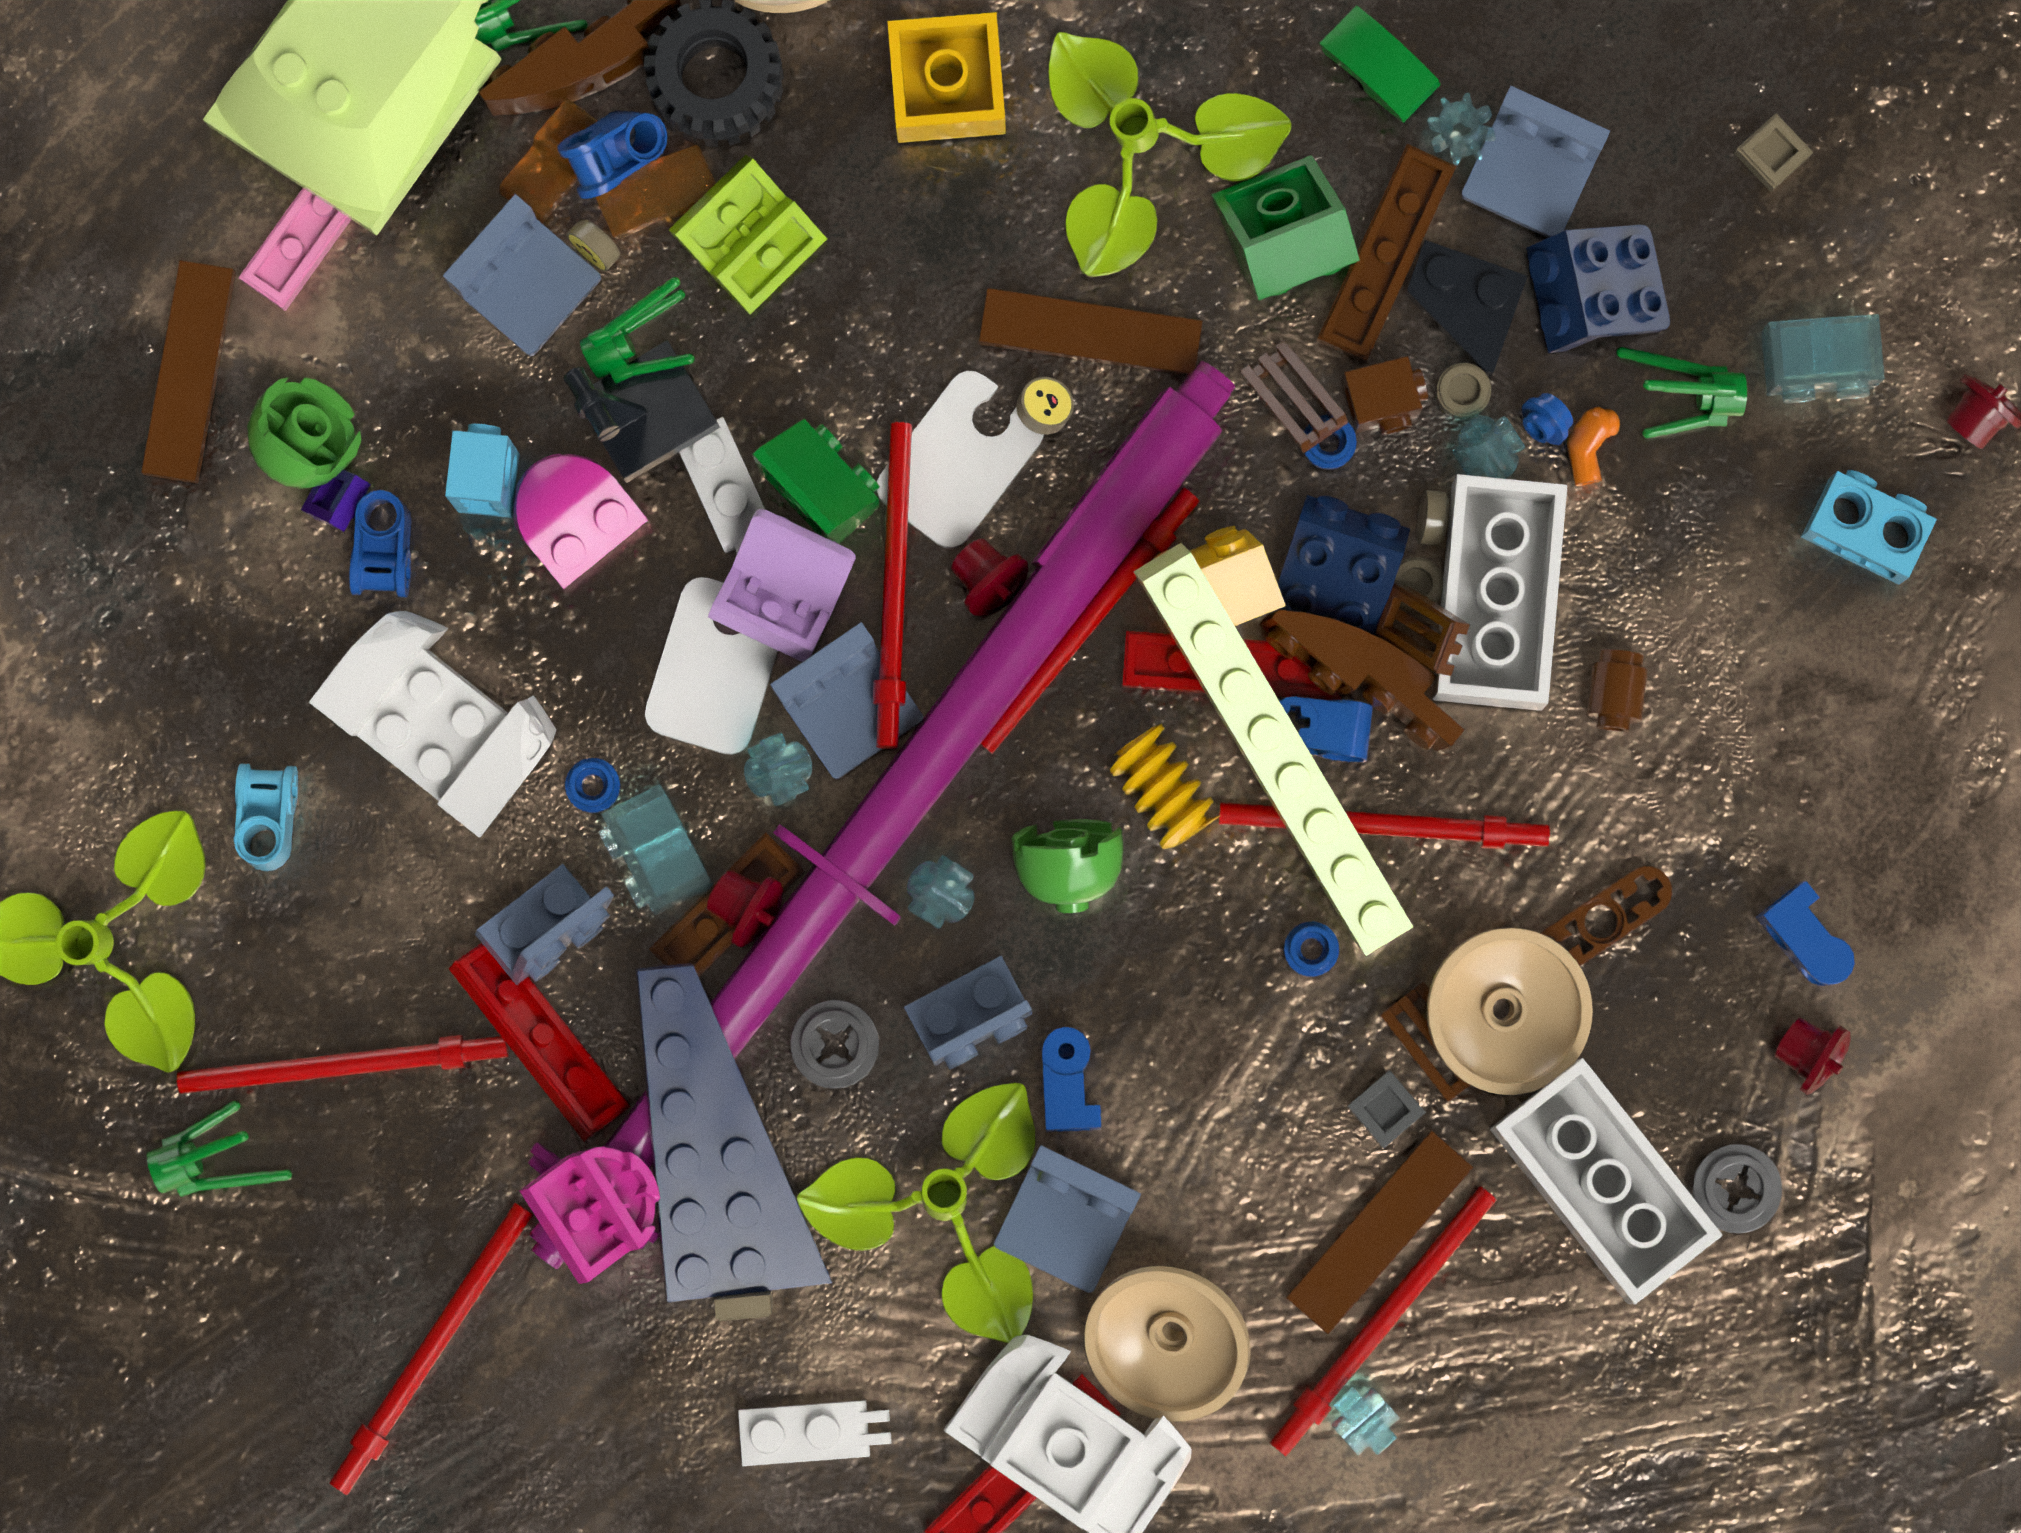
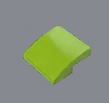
(747, 234)

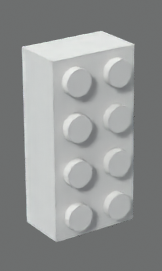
(1505, 585)
(1606, 1182)

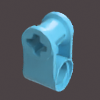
(264, 810)

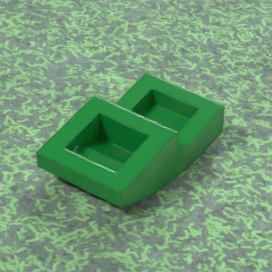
(1380, 63)

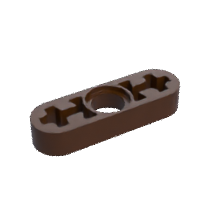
(1625, 887)

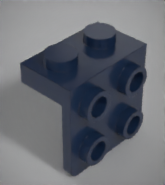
(1597, 285)
(1342, 563)

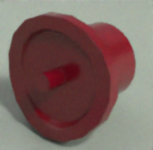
(1982, 412)
(989, 577)
(745, 905)
(1813, 1052)

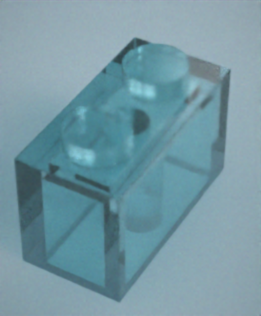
(1823, 357)
(655, 849)

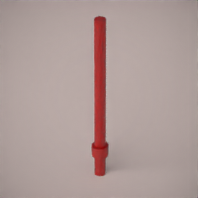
(1155, 540)
(889, 690)
(1491, 831)
(450, 1053)
(1314, 1404)
(371, 1439)

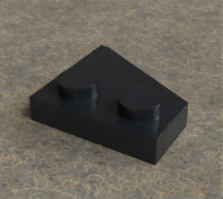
(1467, 300)

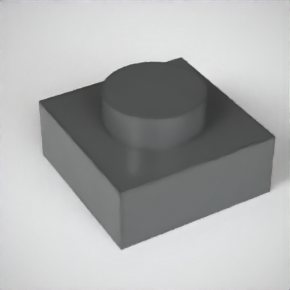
(1386, 1109)

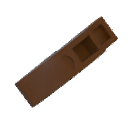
(564, 69)
(1348, 657)

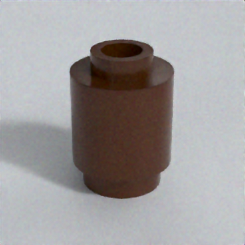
(1617, 690)

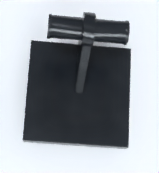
(644, 415)

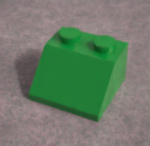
(1286, 227)
(816, 481)

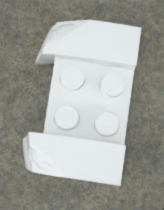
(434, 719)
(1067, 1443)

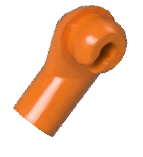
(1585, 440)

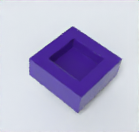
(337, 500)

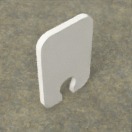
(957, 469)
(708, 680)

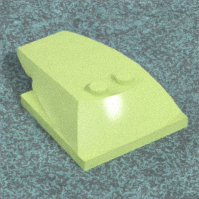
(356, 96)

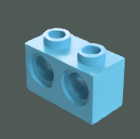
(482, 471)
(1864, 540)

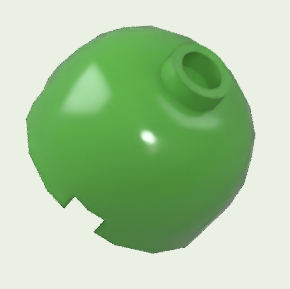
(302, 433)
(1069, 863)

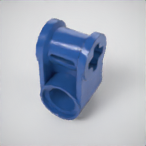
(604, 154)
(381, 549)
(1333, 727)

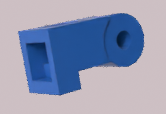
(1804, 940)
(1064, 1060)

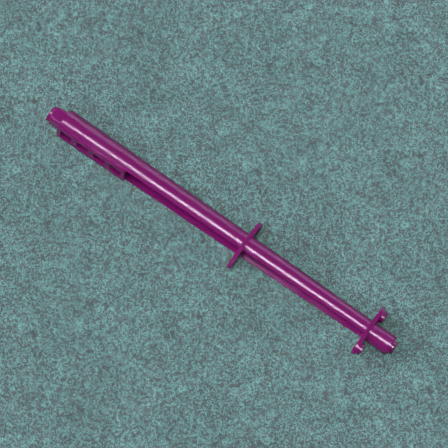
(1066, 579)

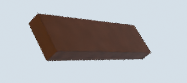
(1386, 253)
(1090, 332)
(188, 372)
(1379, 1232)

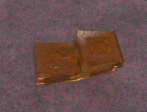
(542, 174)
(656, 191)

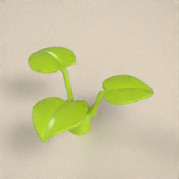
(1101, 77)
(152, 1019)
(987, 1132)

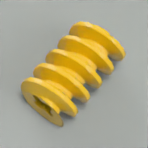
(1162, 788)

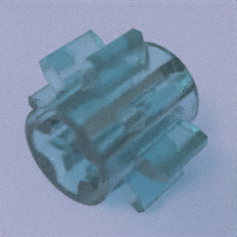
(1453, 140)
(1488, 447)
(778, 769)
(940, 892)
(1365, 1421)

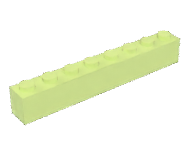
(1273, 748)

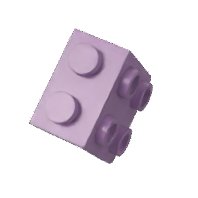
(783, 585)

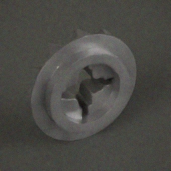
(808, 1045)
(1761, 1178)

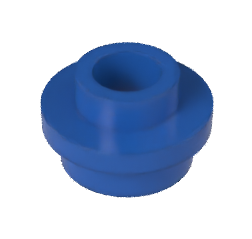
(1546, 419)
(1337, 458)
(585, 769)
(1320, 933)

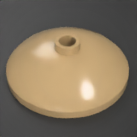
(1545, 1020)
(1161, 1368)

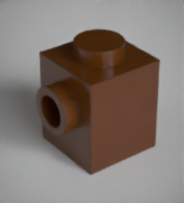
(1384, 396)

